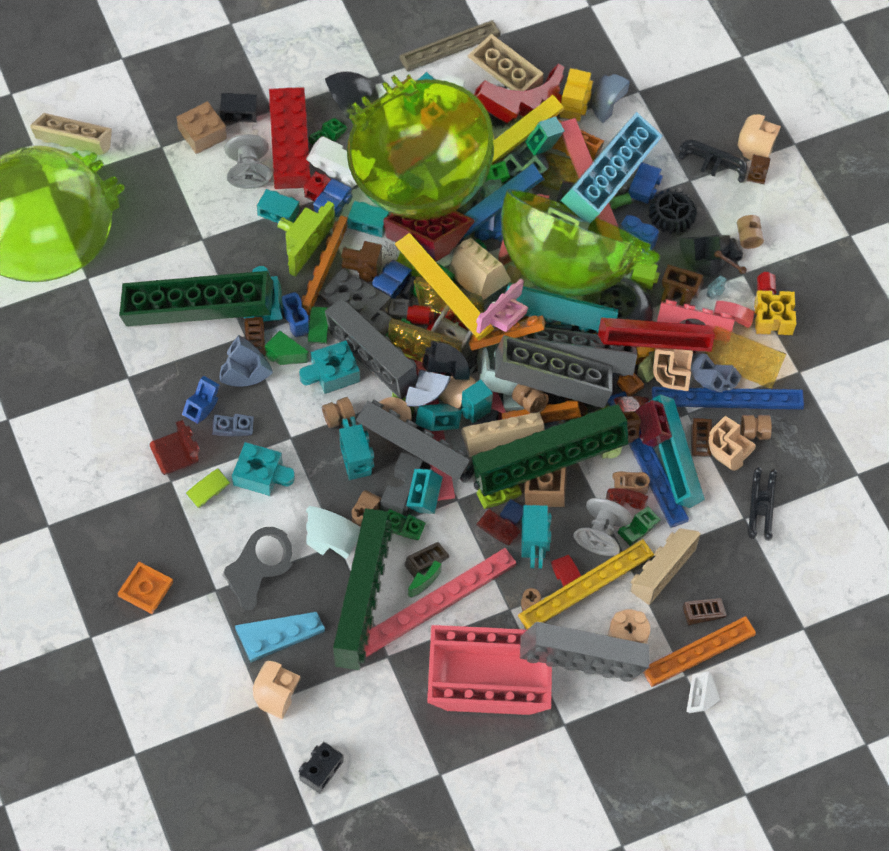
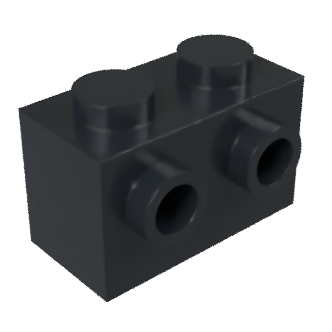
(320, 767)

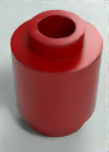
(766, 282)
(420, 314)

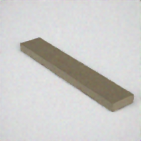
(449, 45)

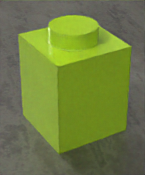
(645, 275)

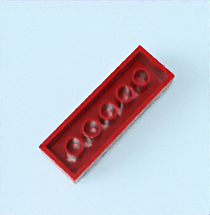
(289, 137)

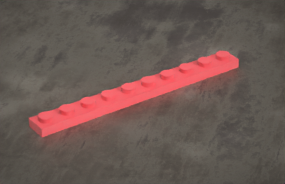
(439, 600)

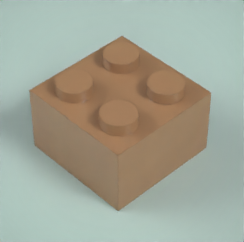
(201, 127)
(547, 489)

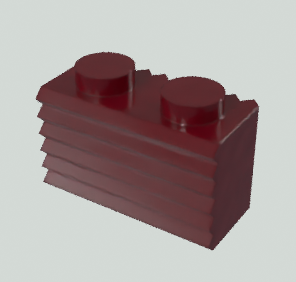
(653, 423)

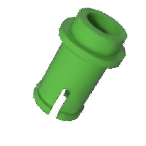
(620, 200)

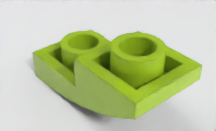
(208, 487)
(499, 497)

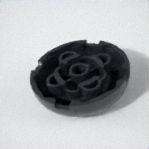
(628, 293)

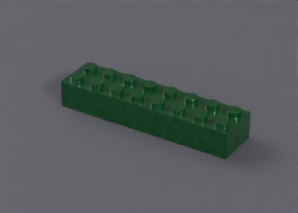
(196, 298)
(550, 450)
(362, 589)

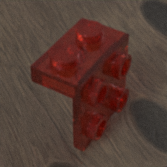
(175, 449)

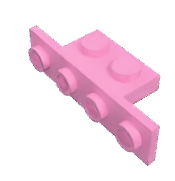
(504, 311)

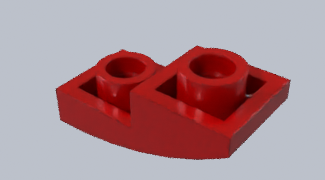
(565, 570)

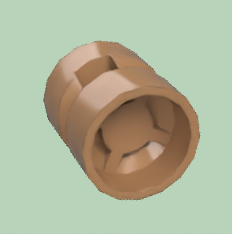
(750, 231)
(530, 398)
(336, 412)
(756, 427)

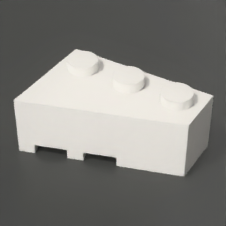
(332, 160)

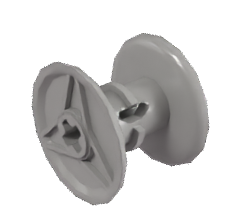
(248, 171)
(448, 328)
(606, 515)

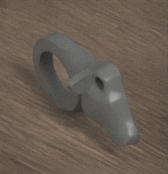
(247, 571)

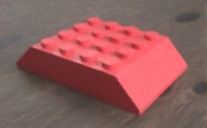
(484, 672)

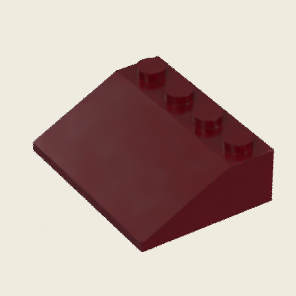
(435, 235)

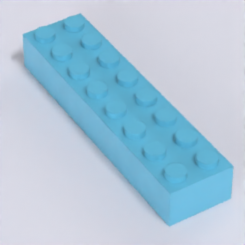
(612, 168)

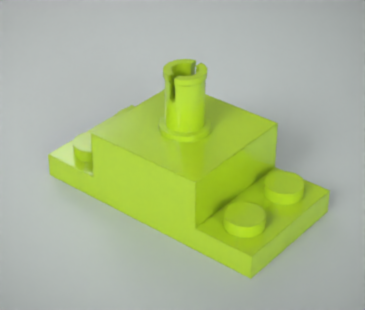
(306, 234)

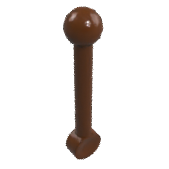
(742, 270)

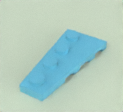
(277, 634)

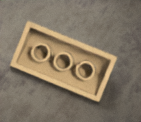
(506, 65)
(72, 133)
(477, 269)
(500, 432)
(665, 564)

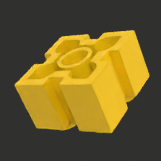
(576, 94)
(775, 312)

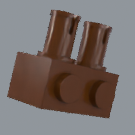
(364, 261)
(683, 282)

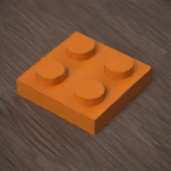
(145, 587)

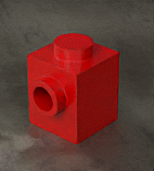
(315, 185)

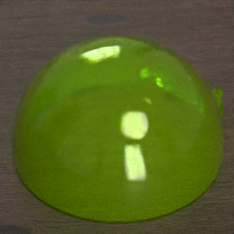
(421, 148)
(52, 212)
(564, 256)

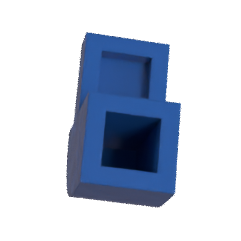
(203, 401)

